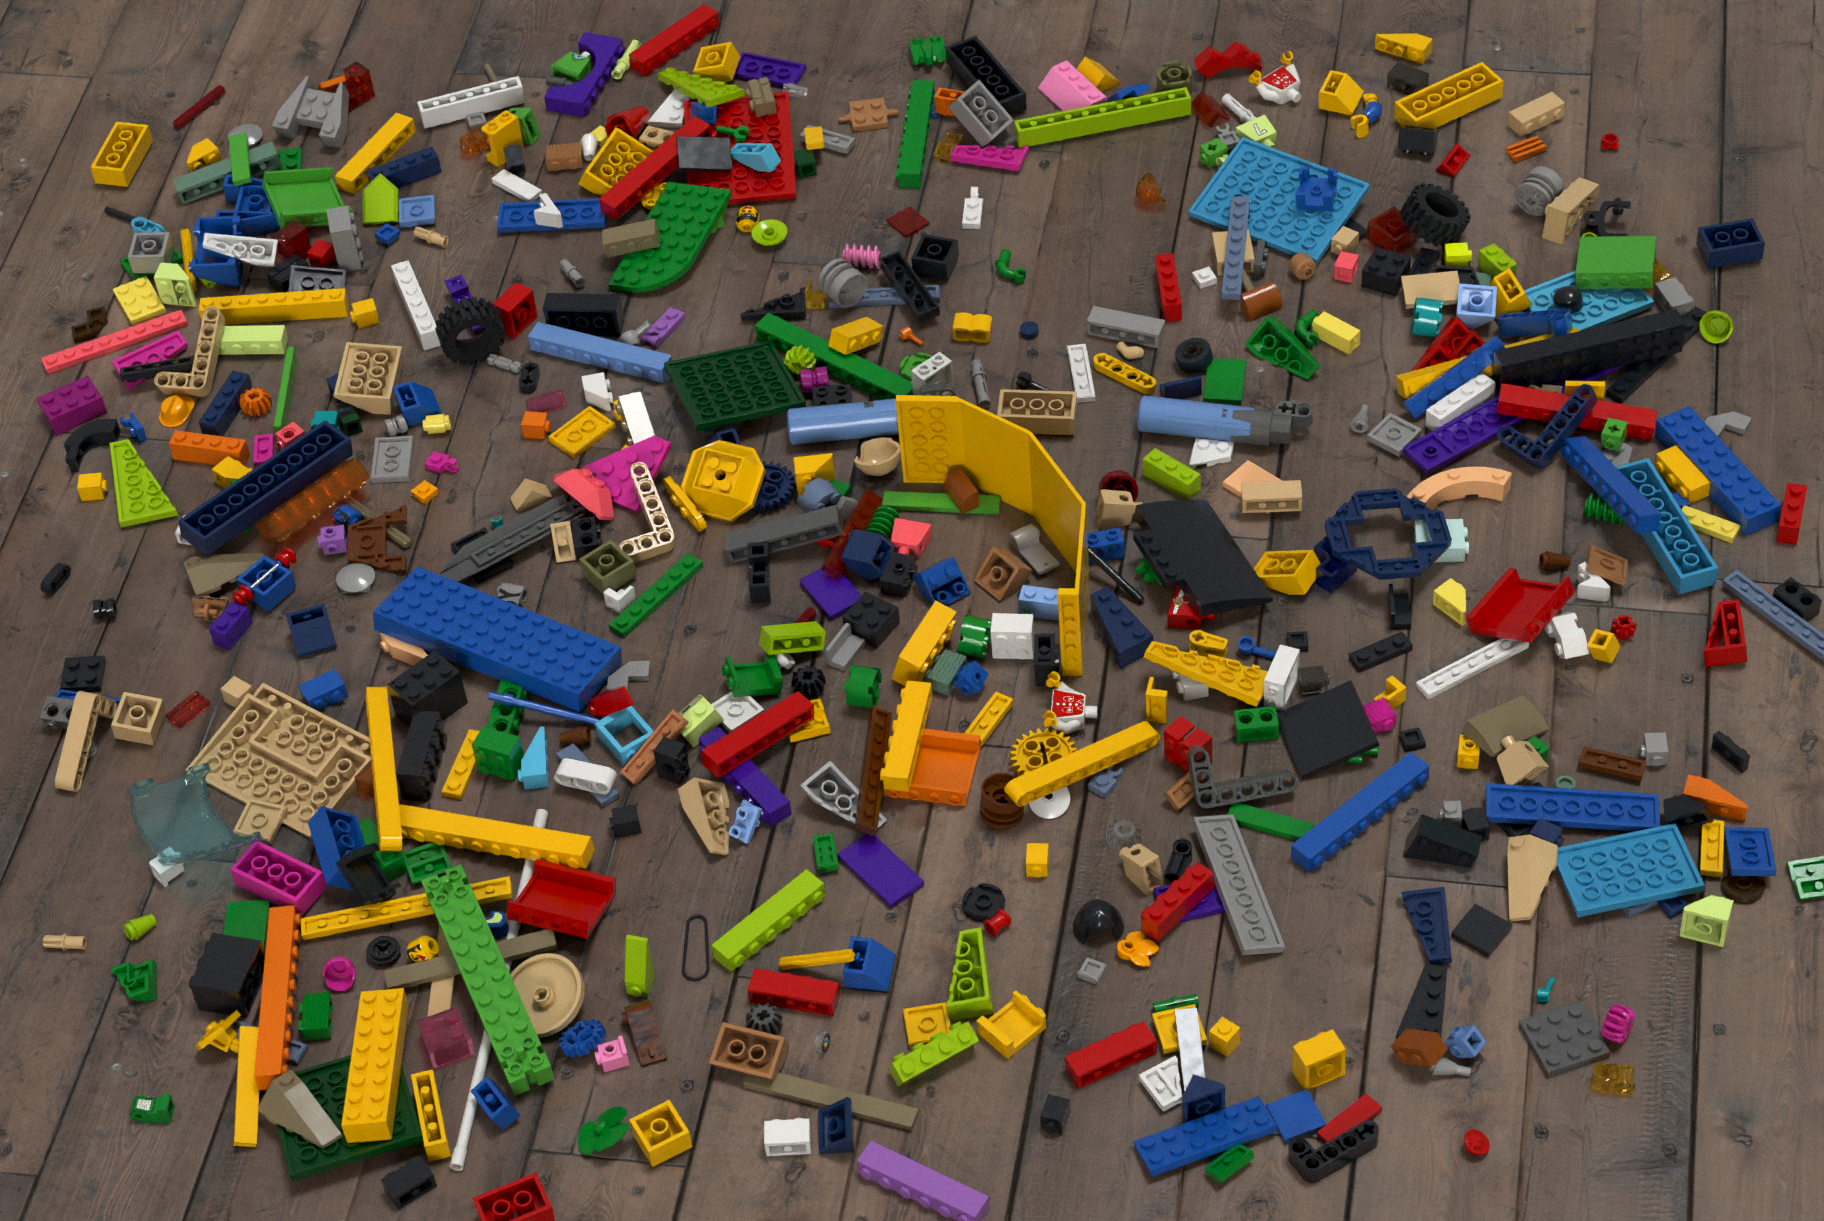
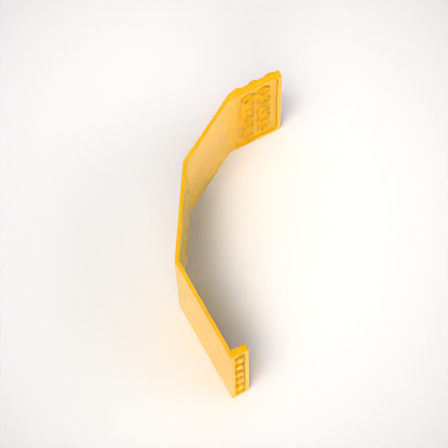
(1010, 463)

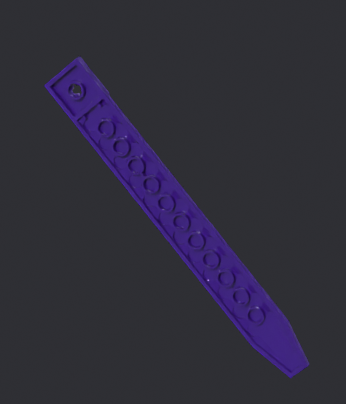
(1471, 430)

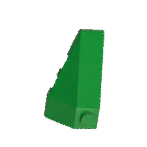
(1282, 348)
(390, 862)

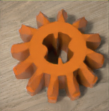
(255, 401)

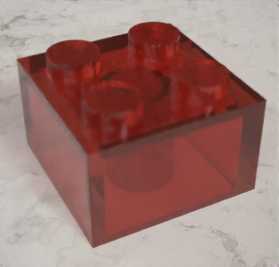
(1389, 232)

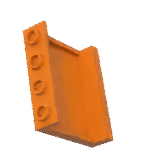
(943, 768)

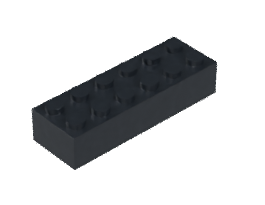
(974, 62)

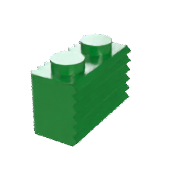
(316, 1016)

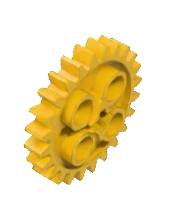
(1027, 752)

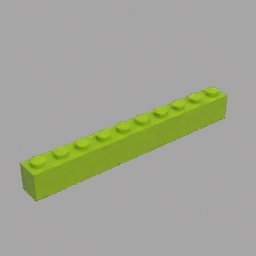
(1102, 117)

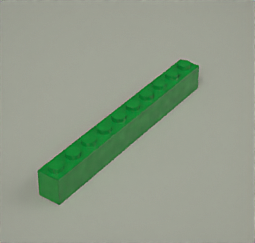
(847, 368)

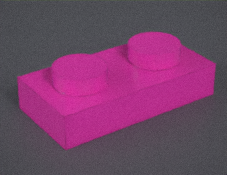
(263, 448)

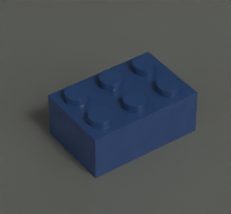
(1730, 243)

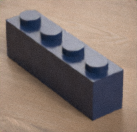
(408, 168)
(225, 405)

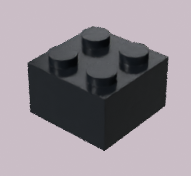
(935, 256)
(1385, 270)
(872, 619)

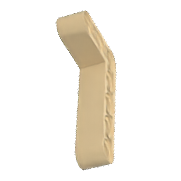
(201, 360)
(652, 516)
(79, 737)

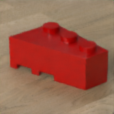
(1727, 638)

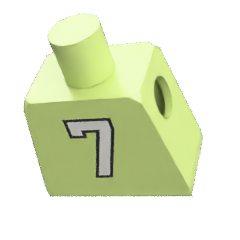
(1258, 130)

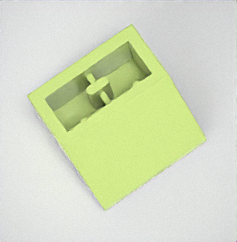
(174, 285)

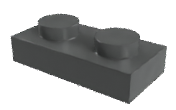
(1259, 263)

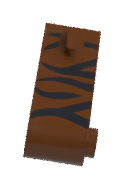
(645, 1032)

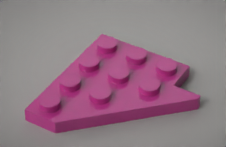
(616, 473)

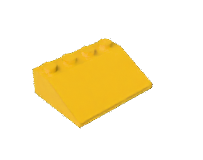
(613, 162)

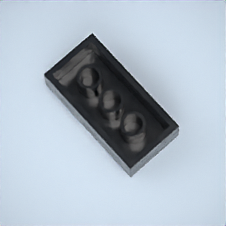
(585, 313)
(421, 756)

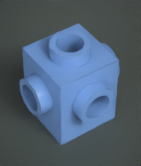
(1465, 1041)

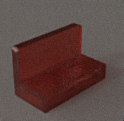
(1208, 109)

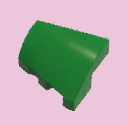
(138, 980)

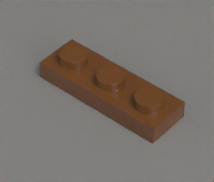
(1612, 763)

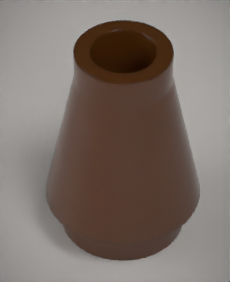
(1553, 560)
(578, 736)

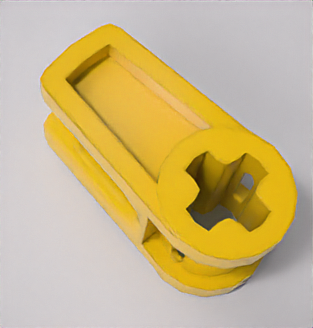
(1208, 644)

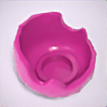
(339, 973)

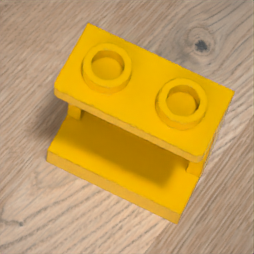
(502, 132)
(1012, 1025)

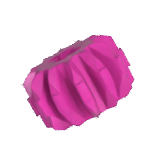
(1618, 1023)

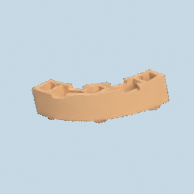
(1463, 481)

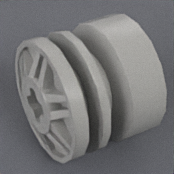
(1538, 190)
(842, 282)

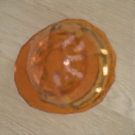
(1146, 190)

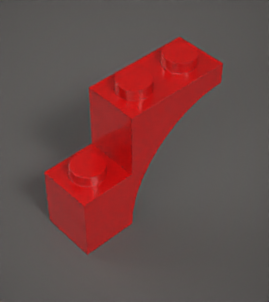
(1236, 55)

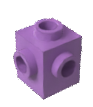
(333, 539)

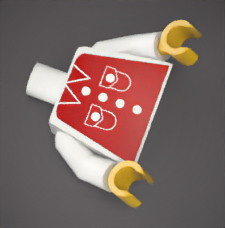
(1280, 84)
(1067, 707)

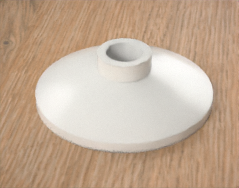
(1052, 807)

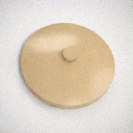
(550, 991)

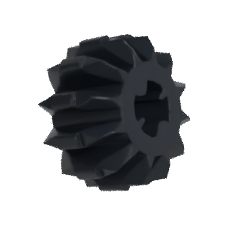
(808, 681)

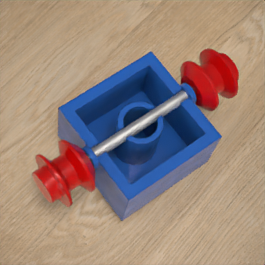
(267, 581)

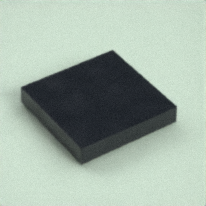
(1481, 930)

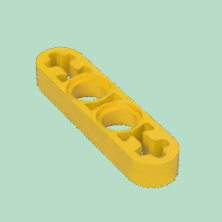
(1143, 383)

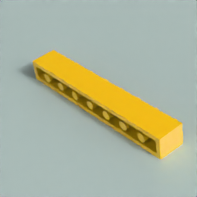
(279, 306)

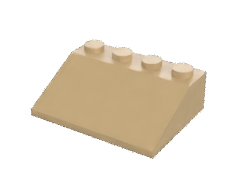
(369, 376)

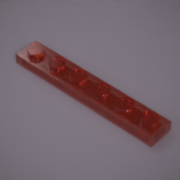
(858, 520)

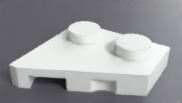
(1210, 452)
(1163, 1083)

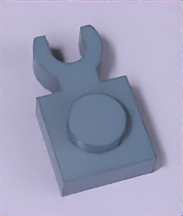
(1106, 782)

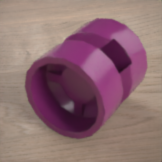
(813, 379)

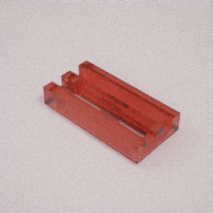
(187, 707)

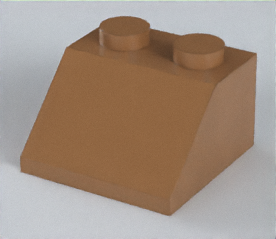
(1002, 573)

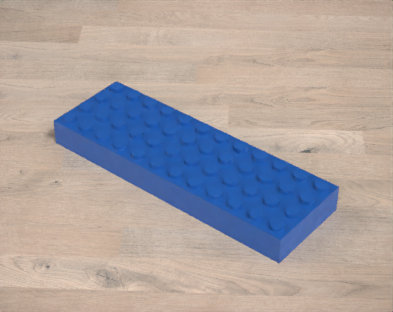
(498, 638)

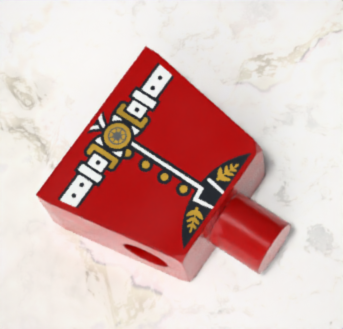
(1183, 615)

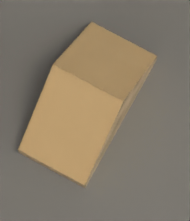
(530, 495)

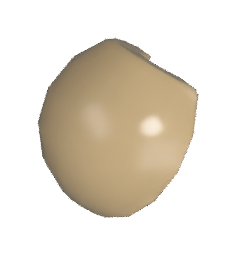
(878, 456)

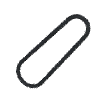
(706, 946)

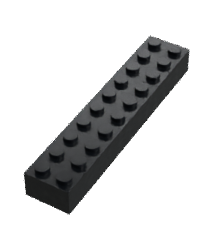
(1590, 350)

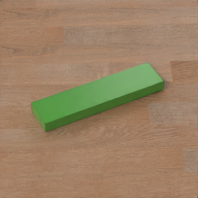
(240, 159)

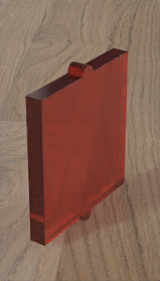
(907, 222)

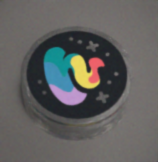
(822, 1042)

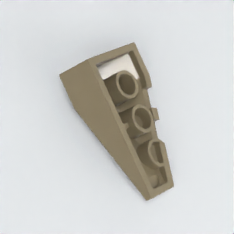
(212, 571)
(296, 1109)

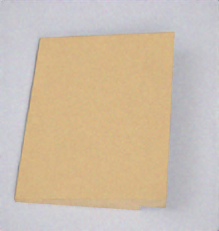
(285, 756)

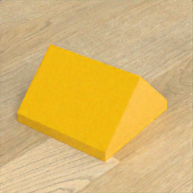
(1097, 74)

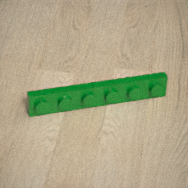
(656, 595)

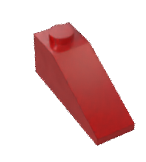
(609, 702)

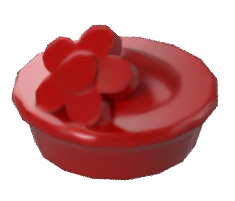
(1476, 1142)

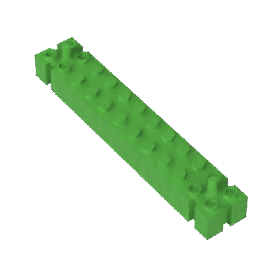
(488, 980)

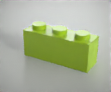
(1171, 474)
(792, 638)

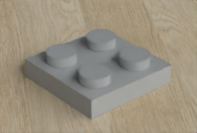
(1394, 434)

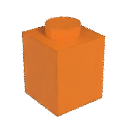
(535, 425)

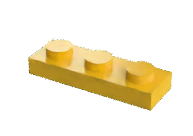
(990, 716)
(1712, 849)

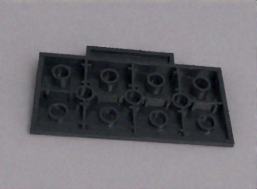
(1197, 553)

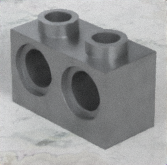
(55, 704)

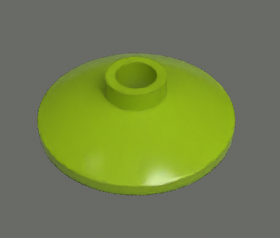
(769, 232)

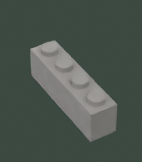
(1126, 327)

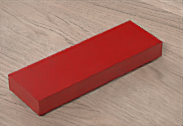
(1361, 1110)

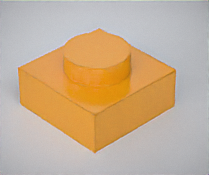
(424, 492)

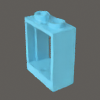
(614, 723)

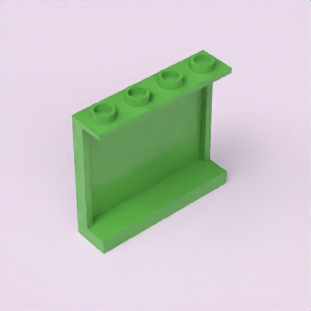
(302, 195)
(1616, 262)

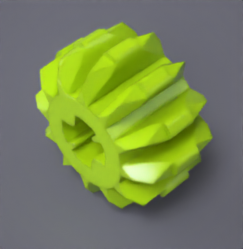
(799, 359)

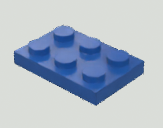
(1749, 851)

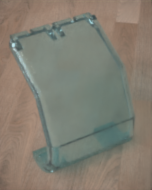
(180, 819)

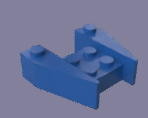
(251, 206)

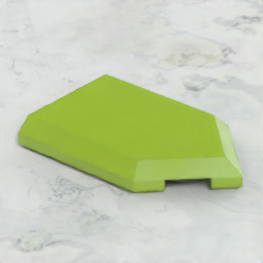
(380, 202)

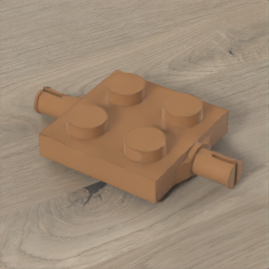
(868, 114)

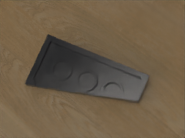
(1427, 1002)

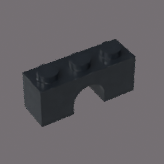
(759, 572)

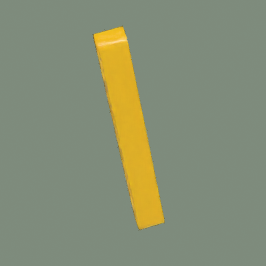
(1082, 763)

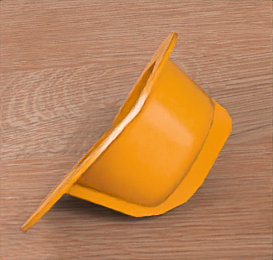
(175, 410)

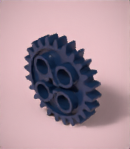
(776, 487)

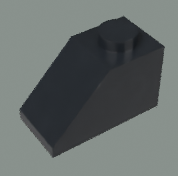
(1685, 812)

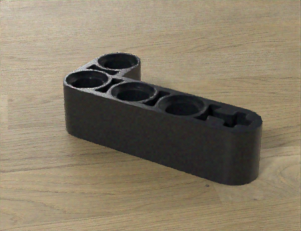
(1362, 1138)

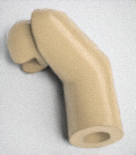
(1130, 352)

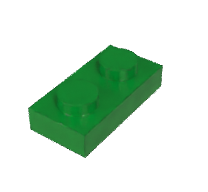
(1229, 1162)

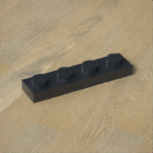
(150, 370)

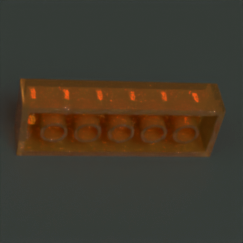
(312, 501)

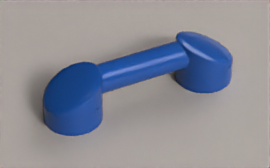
(1248, 648)

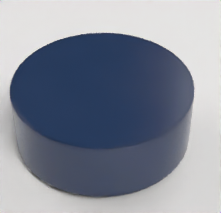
(1029, 330)

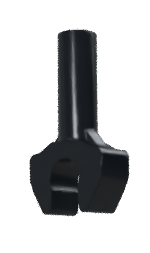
(1025, 381)

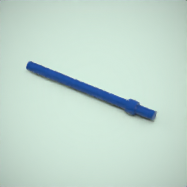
(509, 700)

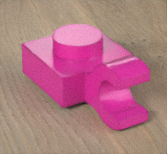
(439, 462)

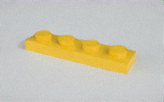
(462, 769)

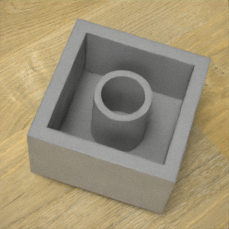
(149, 251)

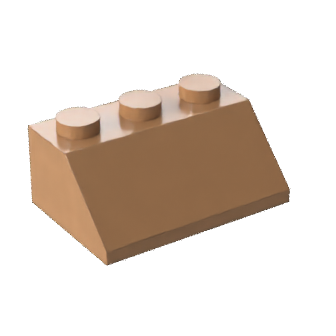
(749, 1051)

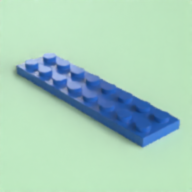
(1572, 807)

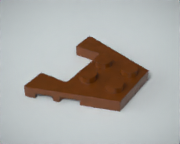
(369, 542)

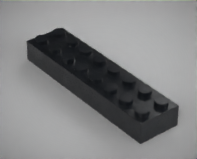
(909, 286)

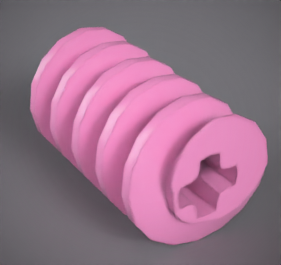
(862, 256)

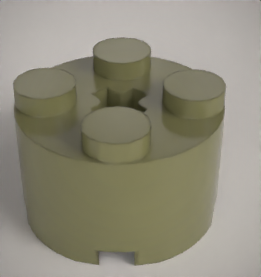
(1174, 76)

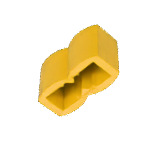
(972, 327)

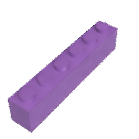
(922, 1184)

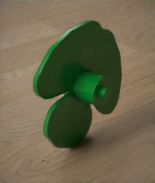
(601, 1134)

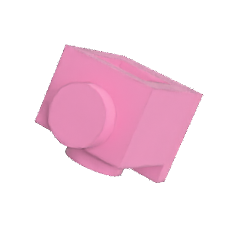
(612, 1055)

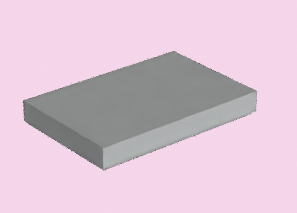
(392, 459)

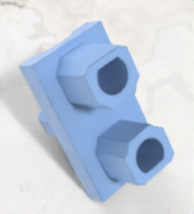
(745, 822)

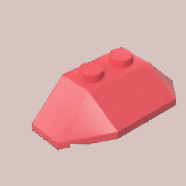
(587, 491)

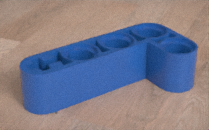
(1556, 322)

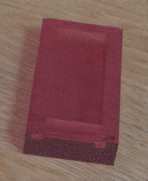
(546, 402)

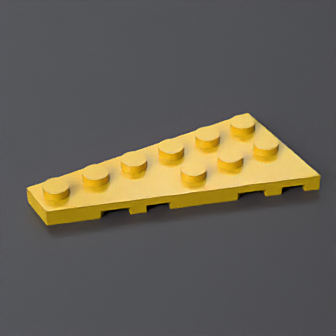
(1214, 671)

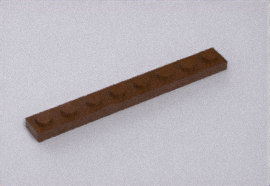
(871, 785)

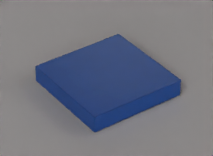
(1296, 1116)

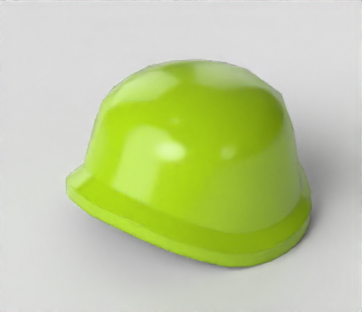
(1716, 326)

